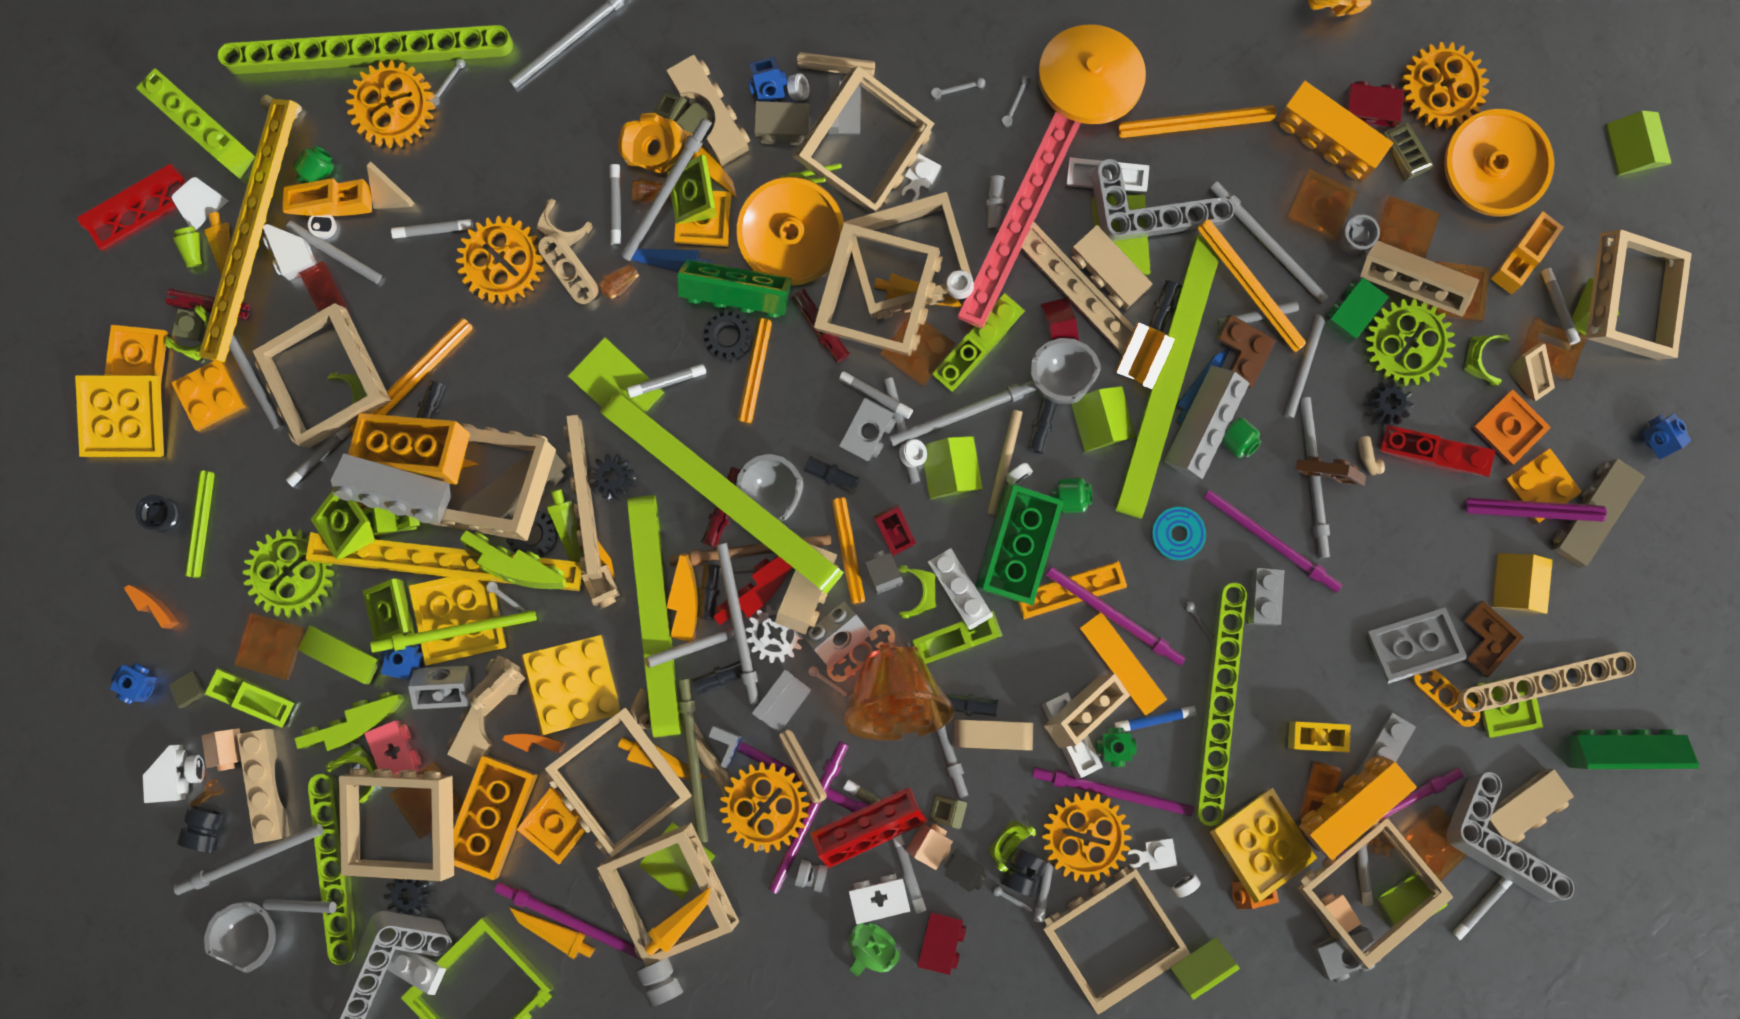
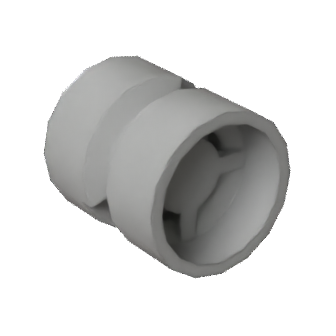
(1358, 235)
(659, 982)

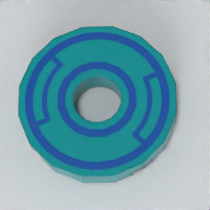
(1190, 522)

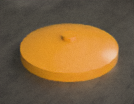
(1091, 74)
(1499, 162)
(790, 229)

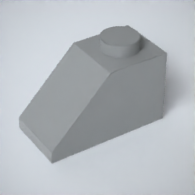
(883, 572)

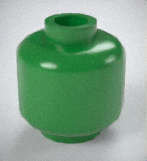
(313, 165)
(1241, 438)
(1074, 493)

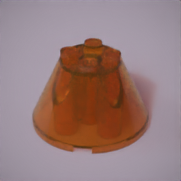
(896, 697)

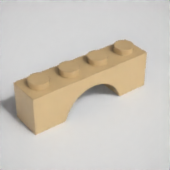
(691, 82)
(472, 740)
(258, 764)

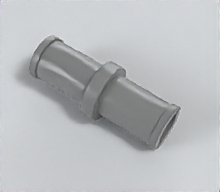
(996, 202)

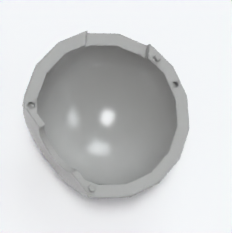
(1064, 370)
(772, 484)
(241, 936)

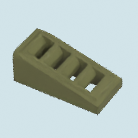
(1420, 154)

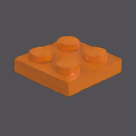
(1511, 427)

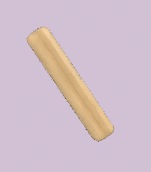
(833, 63)
(802, 766)

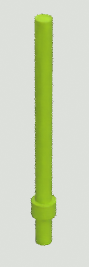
(400, 641)

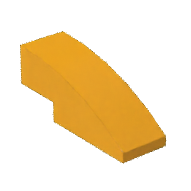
(328, 198)
(1527, 253)
(684, 600)

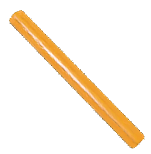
(1197, 121)
(1251, 285)
(423, 365)

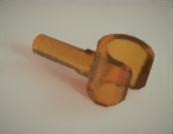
(206, 794)

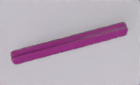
(1536, 509)

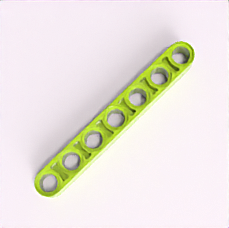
(327, 881)

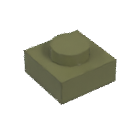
(188, 325)

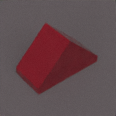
(1060, 319)
(894, 529)

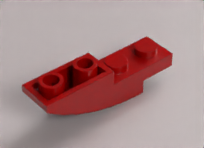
(1437, 452)
(769, 578)

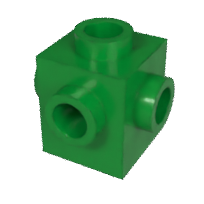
(1105, 744)

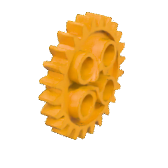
(1467, 78)
(380, 83)
(516, 243)
(746, 790)
(1079, 860)

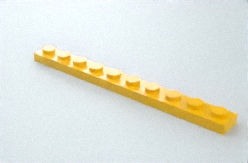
(248, 230)
(426, 560)

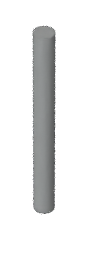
(334, 252)
(1304, 366)
(254, 383)
(900, 426)
(690, 647)

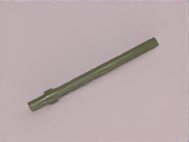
(687, 707)

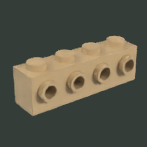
(1419, 278)

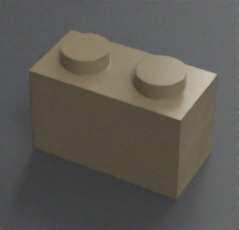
(781, 122)

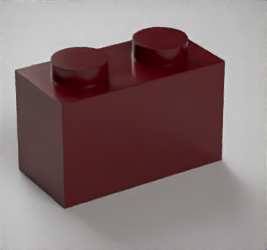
(1375, 104)
(940, 943)

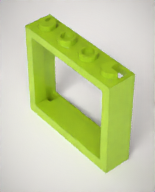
(197, 124)
(424, 1011)

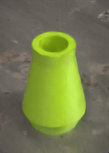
(188, 245)

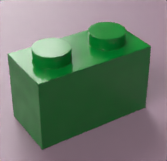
(1356, 309)

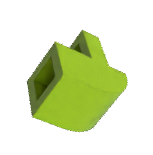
(387, 523)

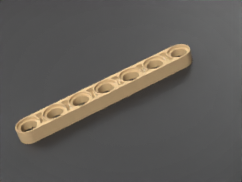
(1558, 675)

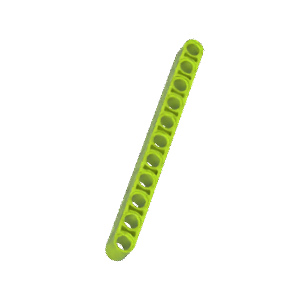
(355, 43)
(1166, 390)
(721, 492)

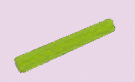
(199, 524)

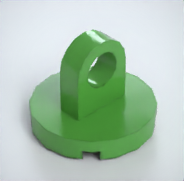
(872, 949)

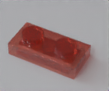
(322, 286)

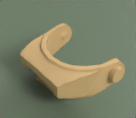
(545, 227)

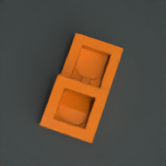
(146, 601)
(527, 741)
(1321, 783)

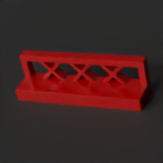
(127, 201)
(868, 827)

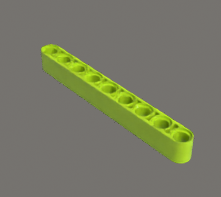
(654, 614)
(1212, 715)

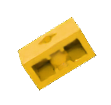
(1319, 736)

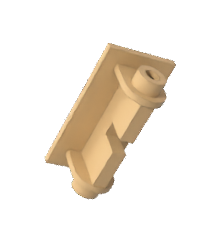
(495, 687)

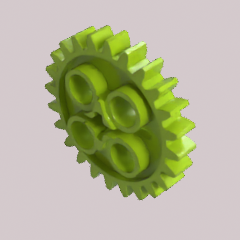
(1429, 356)
(271, 556)

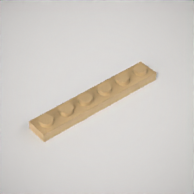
(1077, 288)
(584, 508)

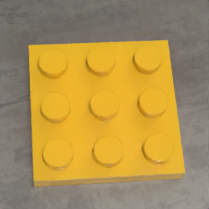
(119, 415)
(452, 603)
(570, 685)
(1263, 845)

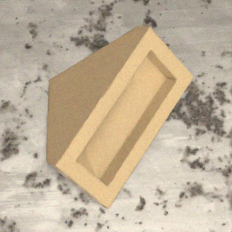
(384, 192)
(1533, 372)

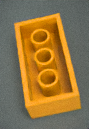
(1334, 132)
(412, 444)
(1356, 806)
(491, 816)

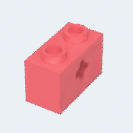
(382, 741)

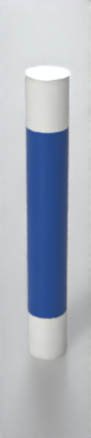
(1157, 718)

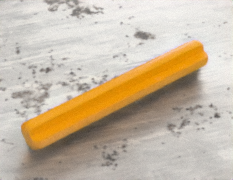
(754, 370)
(848, 550)

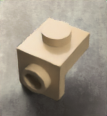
(603, 589)

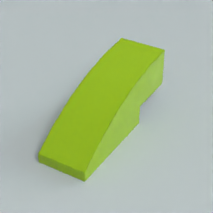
(956, 639)
(339, 655)
(249, 697)

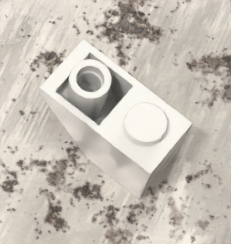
(291, 252)
(166, 777)

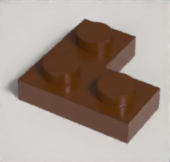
(1251, 345)
(1339, 470)
(1497, 638)

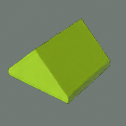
(1638, 142)
(693, 193)
(1103, 418)
(952, 467)
(342, 526)
(389, 609)
(671, 867)
(1204, 968)

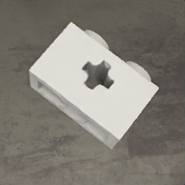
(893, 904)

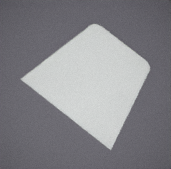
(196, 201)

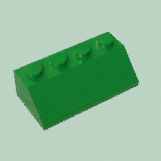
(734, 287)
(1019, 544)
(1631, 751)

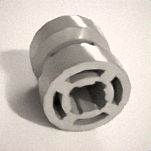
(817, 878)

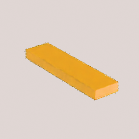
(1054, 596)
(1123, 663)

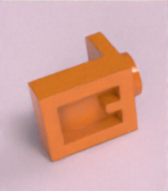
(1244, 901)

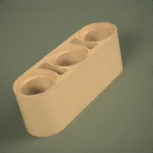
(993, 734)

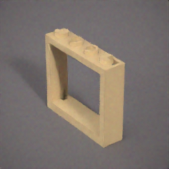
(906, 157)
(898, 215)
(836, 276)
(1607, 294)
(359, 357)
(530, 494)
(587, 820)
(442, 825)
(703, 873)
(1405, 926)
(1137, 978)

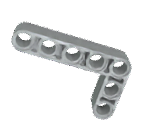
(1152, 215)
(1499, 848)
(374, 955)

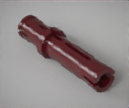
(191, 300)
(810, 312)
(718, 518)

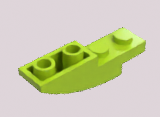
(978, 343)
(519, 570)
(360, 719)

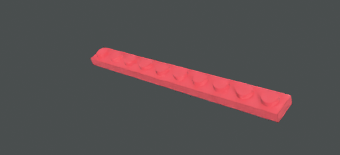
(1019, 220)

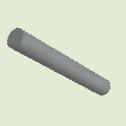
(1256, 315)
(299, 905)

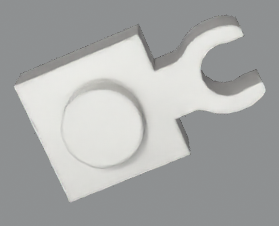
(921, 175)
(1157, 853)

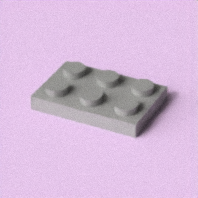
(1416, 645)

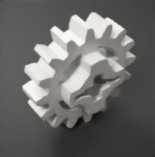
(765, 641)

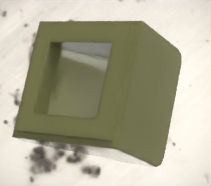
(671, 106)
(692, 117)
(187, 690)
(947, 811)

